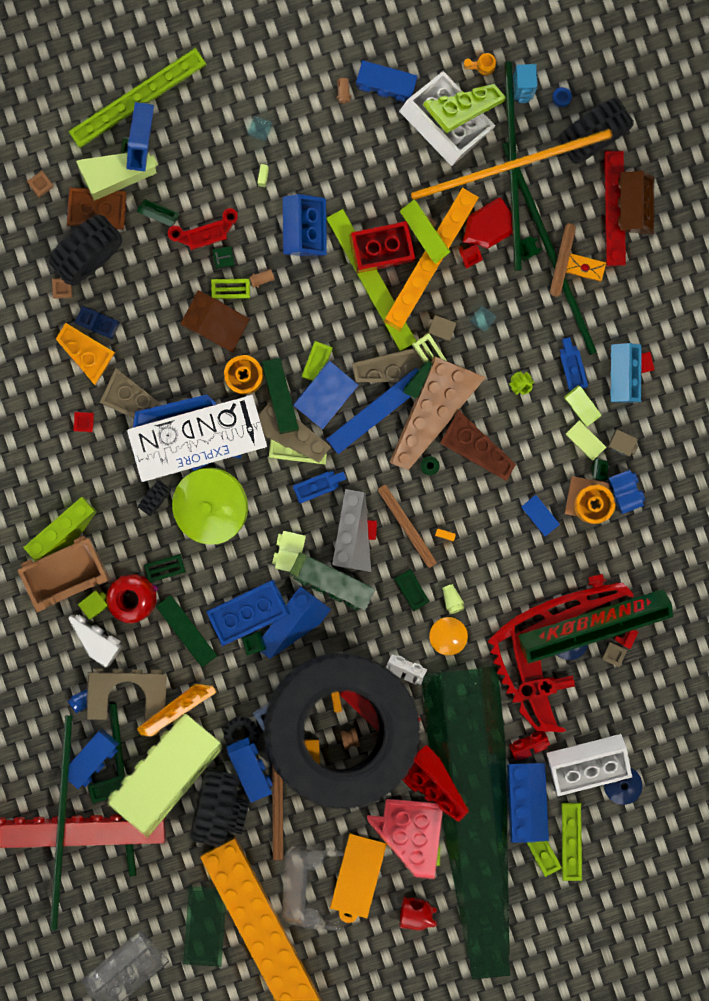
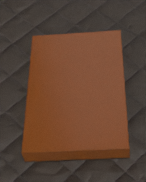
(82, 207)

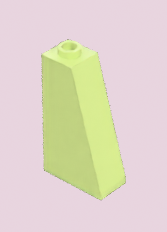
(109, 173)

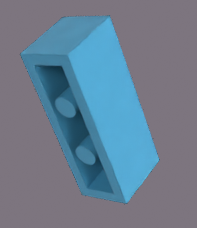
(524, 83)
(625, 373)

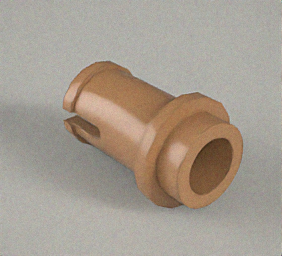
(343, 90)
(261, 278)

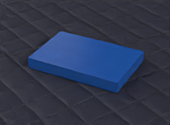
(325, 395)

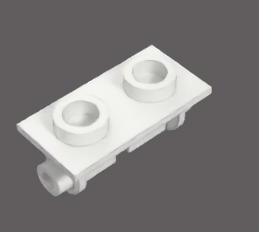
(413, 671)

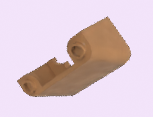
(63, 573)

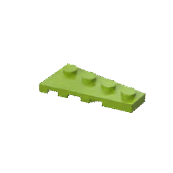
(463, 107)

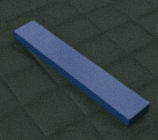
(370, 415)

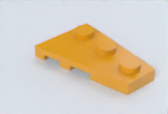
(85, 351)

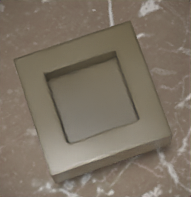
(614, 654)

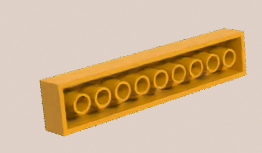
(258, 923)

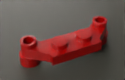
(205, 234)

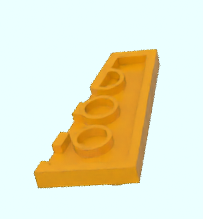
(179, 706)

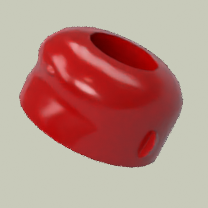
(144, 591)

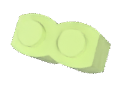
(290, 546)

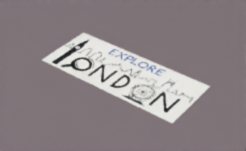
(197, 438)

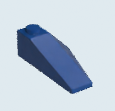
(305, 615)

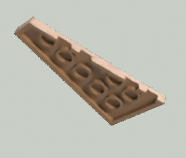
(439, 400)

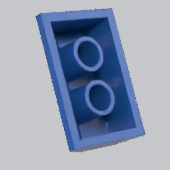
(304, 225)

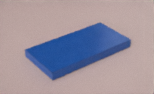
(248, 612)

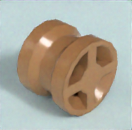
(350, 738)

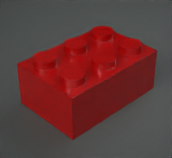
(382, 247)

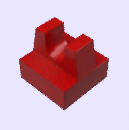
(470, 255)
(628, 639)

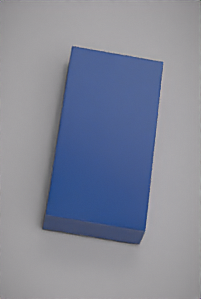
(540, 515)

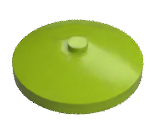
(210, 506)

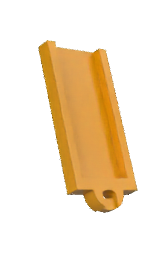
(357, 877)

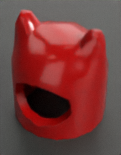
(416, 914)

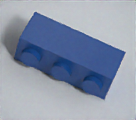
(386, 81)
(91, 758)
(250, 769)

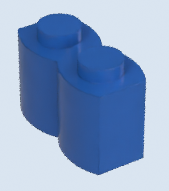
(626, 492)

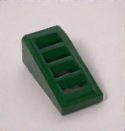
(416, 383)

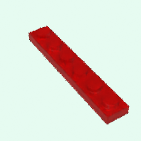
(613, 235)

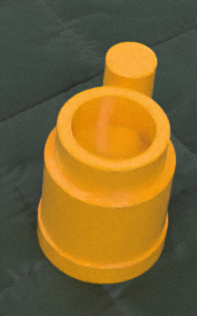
(485, 64)

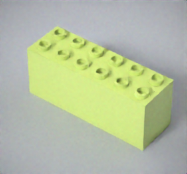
(165, 774)

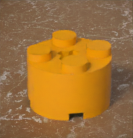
(241, 364)
(604, 500)

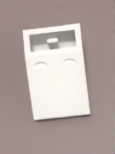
(98, 645)

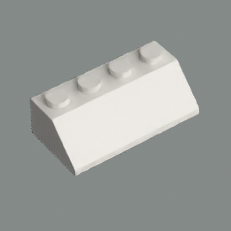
(589, 765)

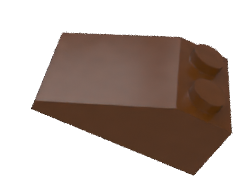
(215, 321)

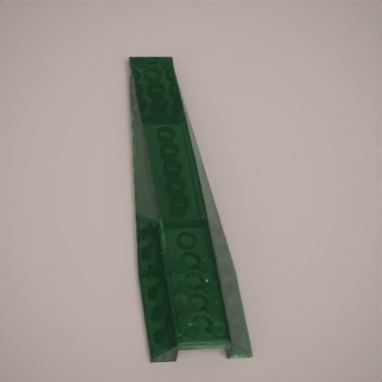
(469, 739)

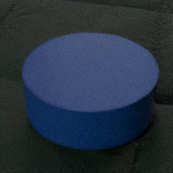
(562, 97)

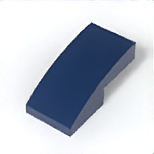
(97, 322)

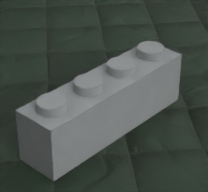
(352, 538)

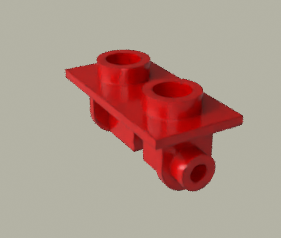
(521, 747)

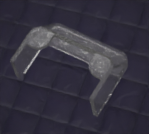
(297, 862)

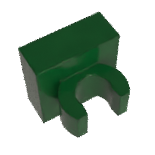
(529, 248)

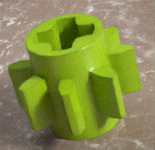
(521, 383)

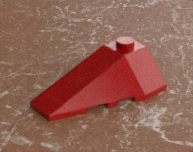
(433, 780)

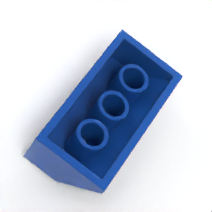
(527, 802)

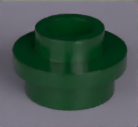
(425, 470)

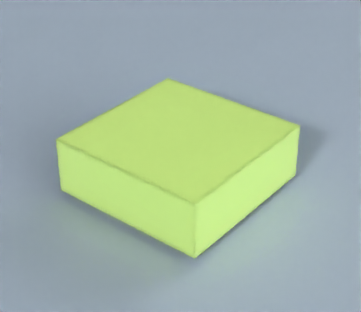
(263, 175)

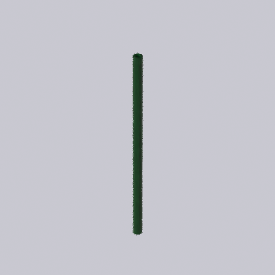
(120, 771)

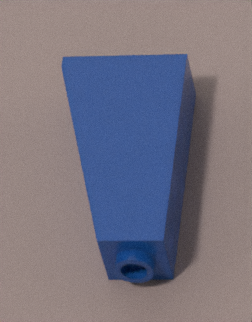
(140, 136)

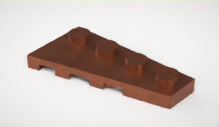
(473, 445)

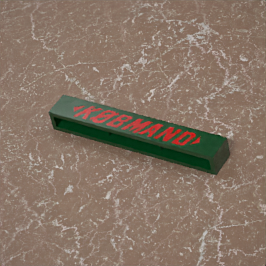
(595, 626)

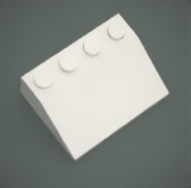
(450, 145)

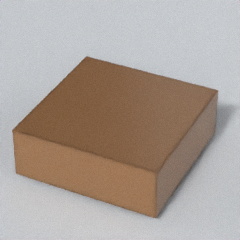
(40, 184)
(61, 289)

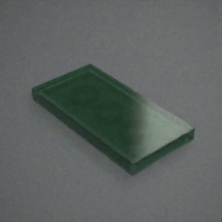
(204, 927)

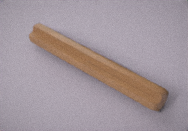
(562, 260)

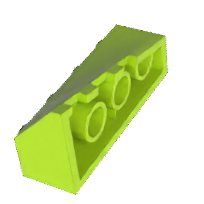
(62, 530)

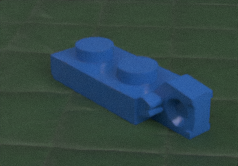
(572, 365)
(318, 486)

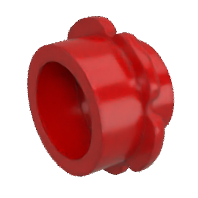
(596, 581)

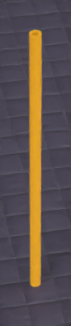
(512, 164)

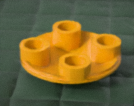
(448, 636)

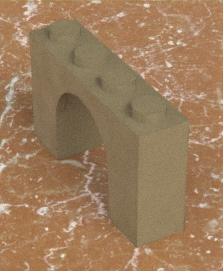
(100, 684)

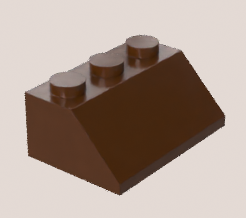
(636, 202)

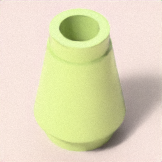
(452, 599)

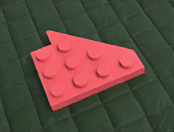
(412, 833)

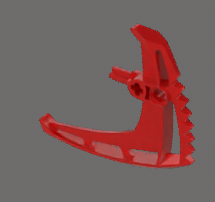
(531, 673)

